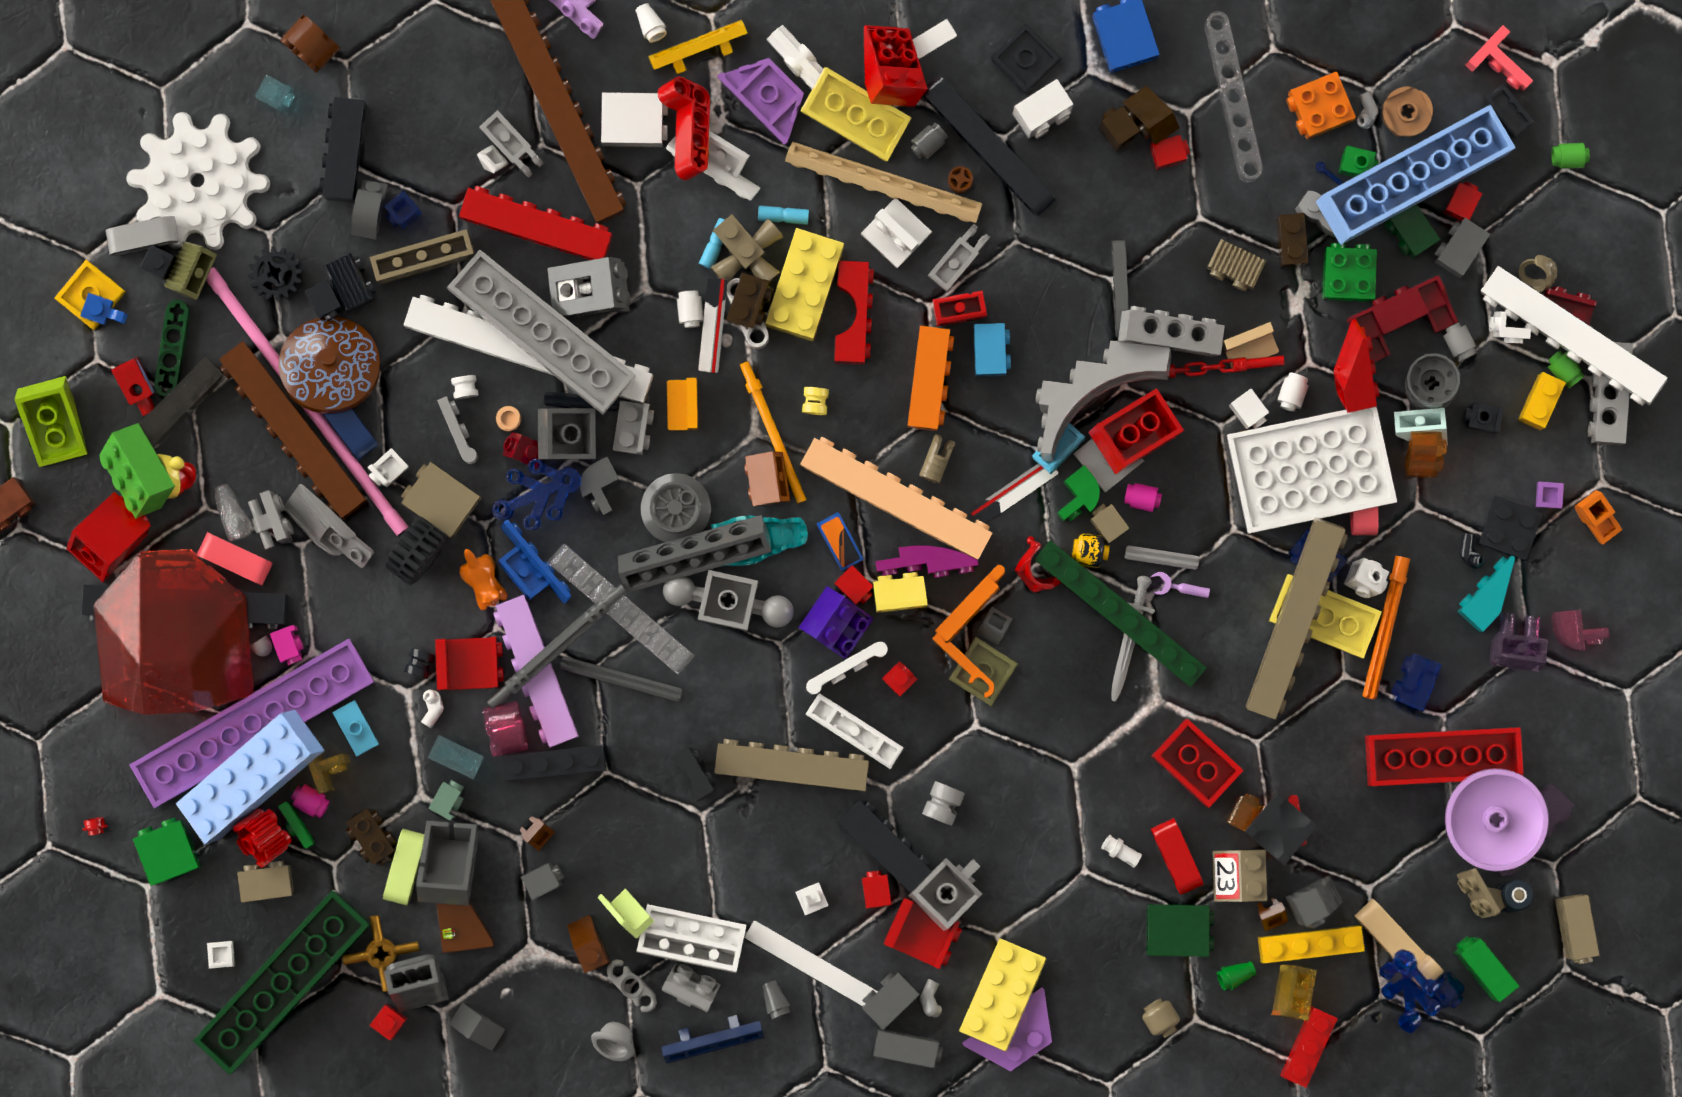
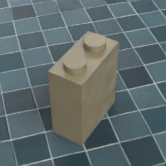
(440, 499)
(1577, 928)

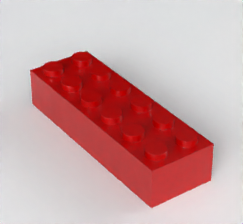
(1441, 755)

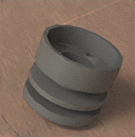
(1444, 377)

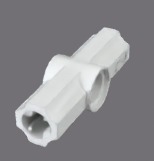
(796, 56)

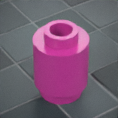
(1142, 497)
(310, 801)

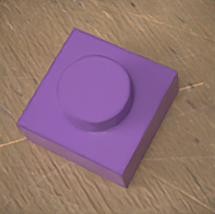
(1549, 495)

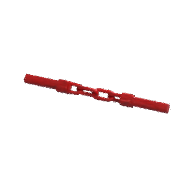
(1239, 364)

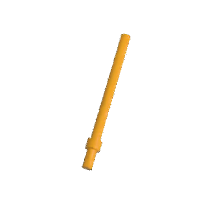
(754, 387)

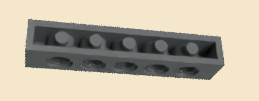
(694, 554)

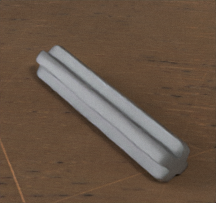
(1162, 557)

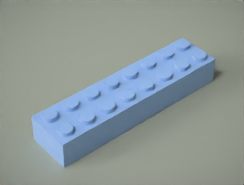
(1415, 174)

